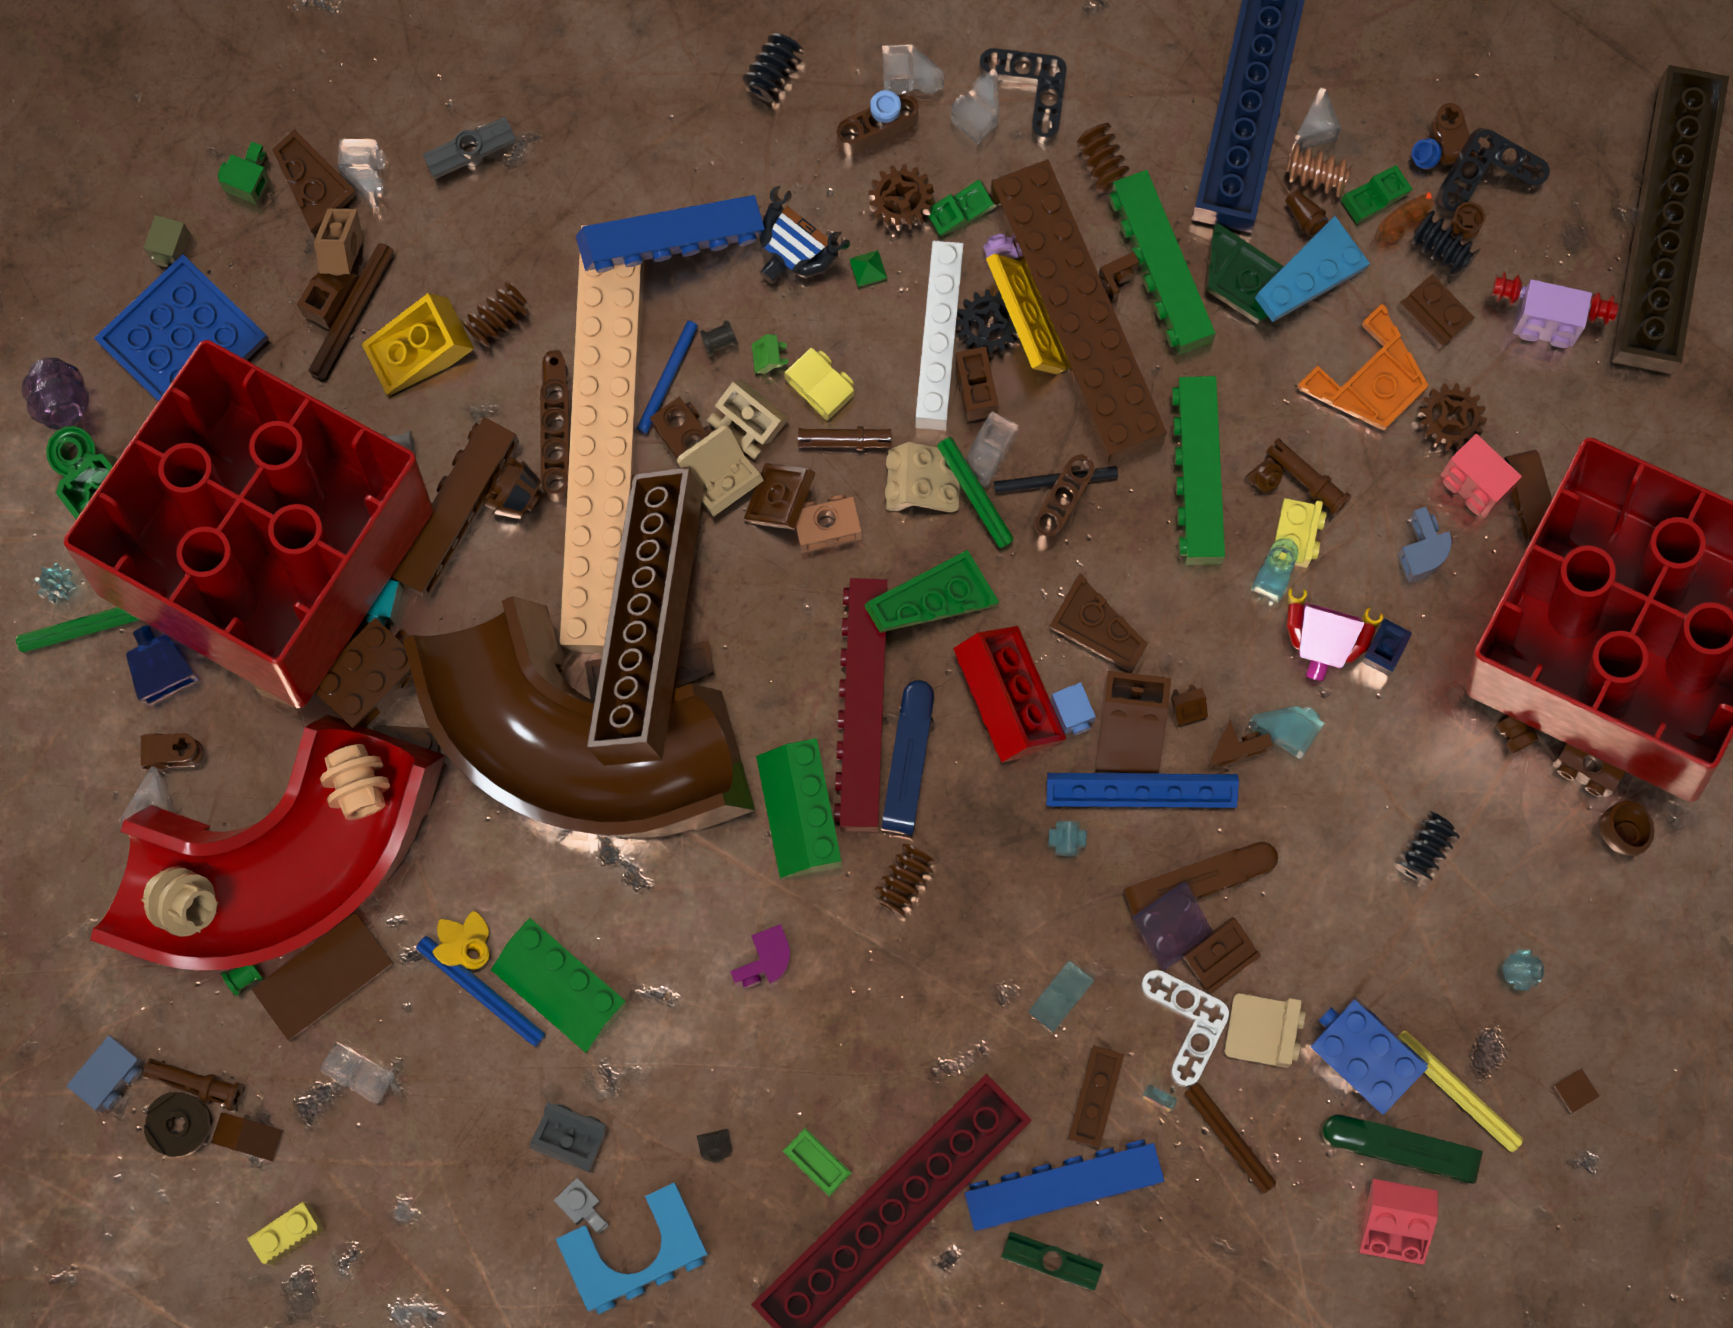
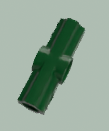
(1073, 1267)

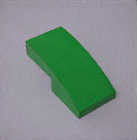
(1377, 194)
(961, 208)

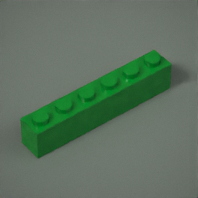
(1162, 263)
(1199, 469)

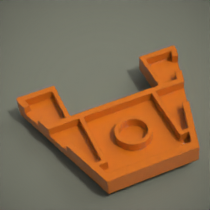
(1382, 386)

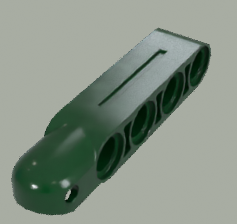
(1402, 1147)

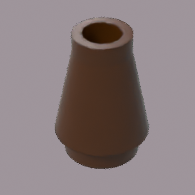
(1307, 214)

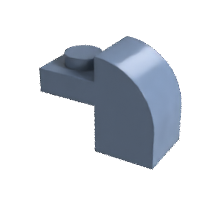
(1431, 551)

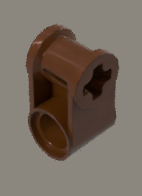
(1450, 137)
(164, 751)

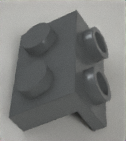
(569, 1136)

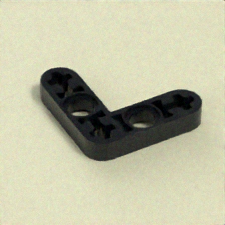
(1044, 84)
(1493, 155)

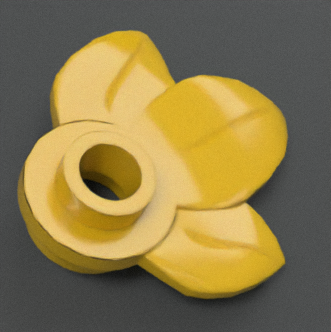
(460, 939)

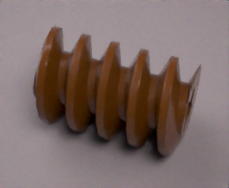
(1101, 157)
(496, 314)
(903, 879)

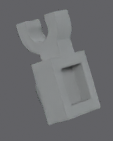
(579, 1204)

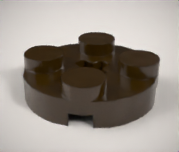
(175, 1143)

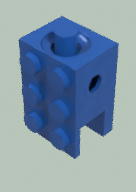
(1368, 1054)

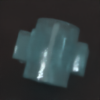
(50, 576)
(1067, 838)
(1523, 970)

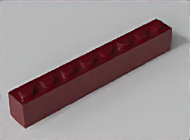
(863, 710)

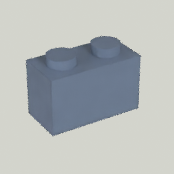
(106, 1074)

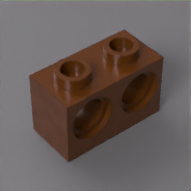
(976, 383)
(678, 437)

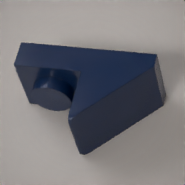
(1387, 647)

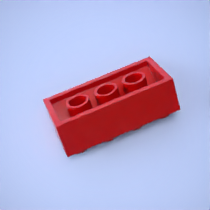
(1009, 693)

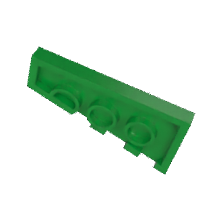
(936, 594)

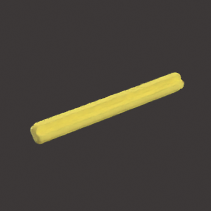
(1465, 1097)

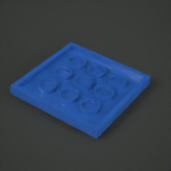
(170, 320)

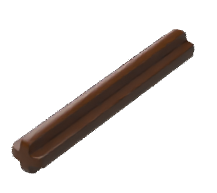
(1230, 1138)

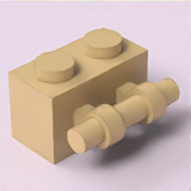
(751, 413)

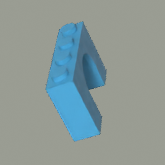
(679, 1248)

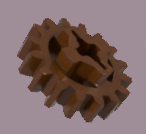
(888, 201)
(1445, 406)

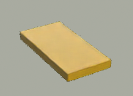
(1026, 314)

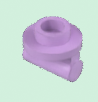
(1000, 245)

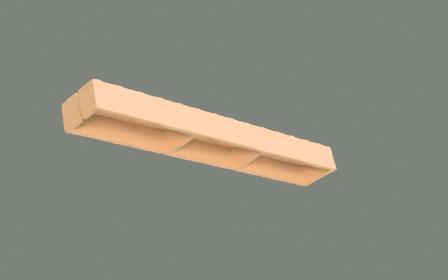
(600, 448)

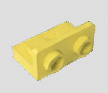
(1300, 524)

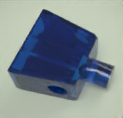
(157, 667)

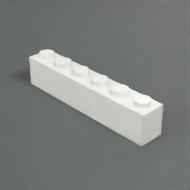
(939, 335)

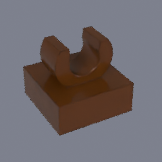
(1189, 705)

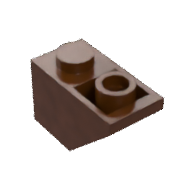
(326, 297)

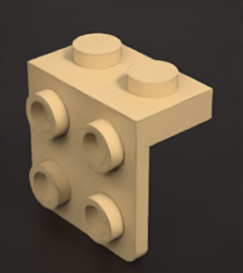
(720, 469)
(920, 478)
(1264, 1030)

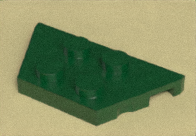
(1238, 272)

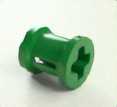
(241, 977)

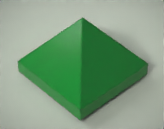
(868, 268)

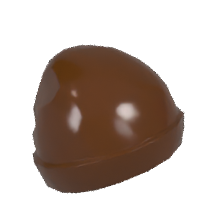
(1627, 828)

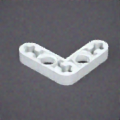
(1200, 1025)

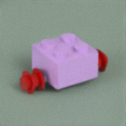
(1552, 310)

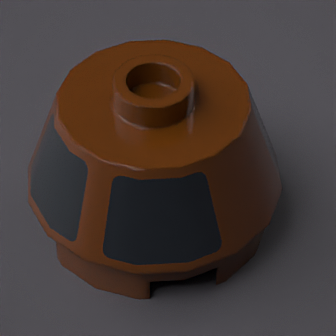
(513, 490)

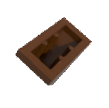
(247, 1136)

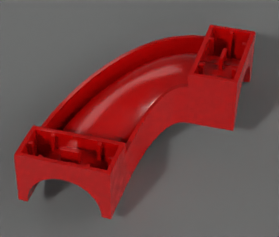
(283, 875)

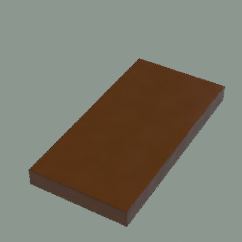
(322, 976)

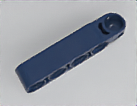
(908, 758)

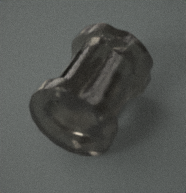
(718, 338)

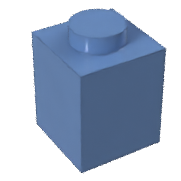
(1073, 709)

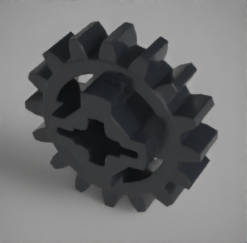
(977, 318)

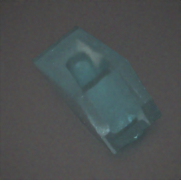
(1289, 728)

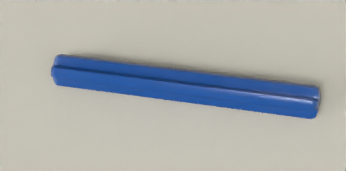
(485, 995)

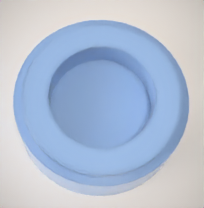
(885, 106)

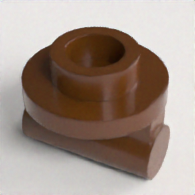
(1265, 475)

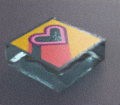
(1159, 1098)

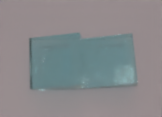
(1061, 995)

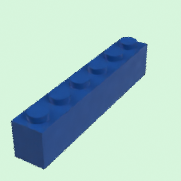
(670, 233)
(1064, 1186)

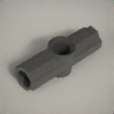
(452, 157)

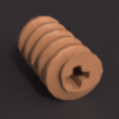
(1318, 170)

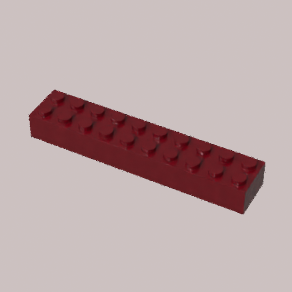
(894, 1209)

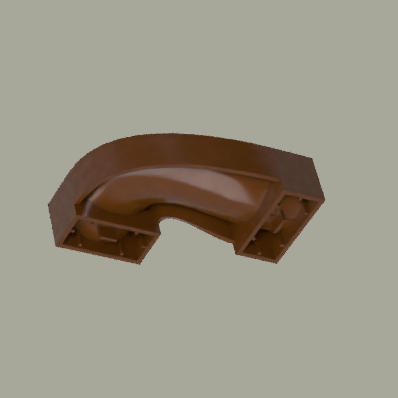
(526, 733)

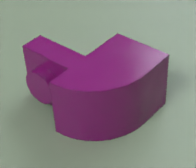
(773, 962)

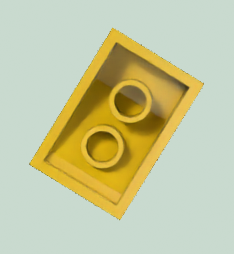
(417, 343)

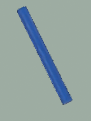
(667, 376)

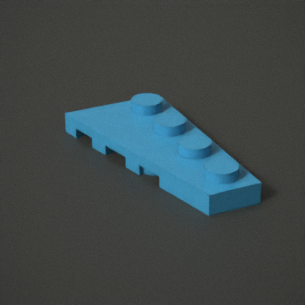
(1317, 268)

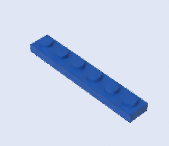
(1142, 790)

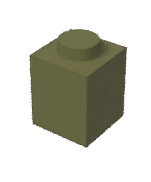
(166, 241)

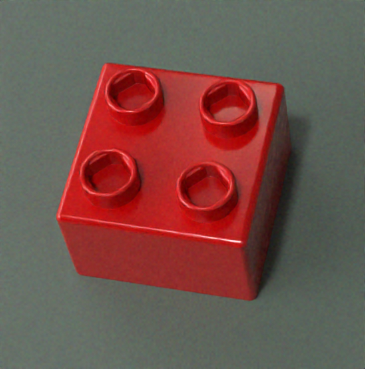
(251, 523)
(1621, 622)

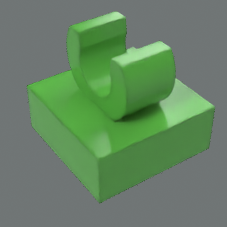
(766, 354)

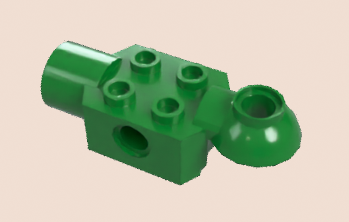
(83, 473)

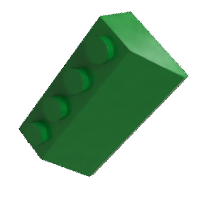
(798, 809)
(558, 985)

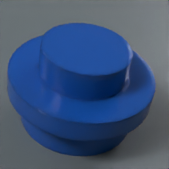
(1426, 153)

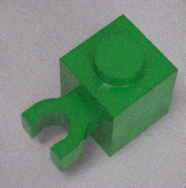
(245, 176)

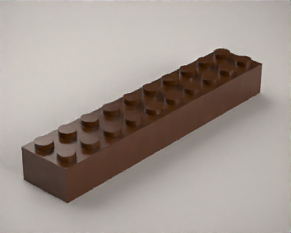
(1078, 312)
(646, 618)

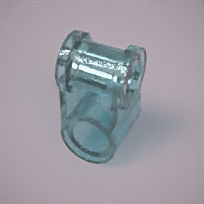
(1275, 573)

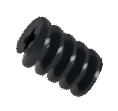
(770, 65)
(1444, 244)
(1427, 847)

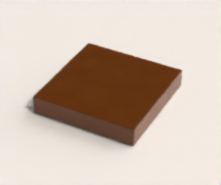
(780, 496)

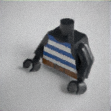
(794, 244)

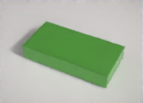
(817, 1162)

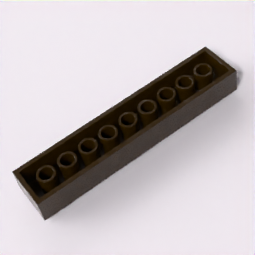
(1670, 220)

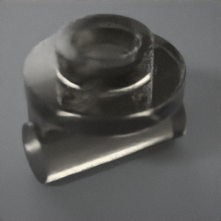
(715, 1145)

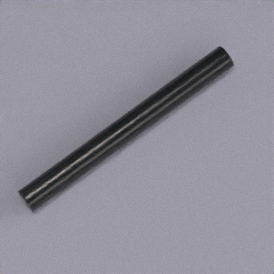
(1048, 480)

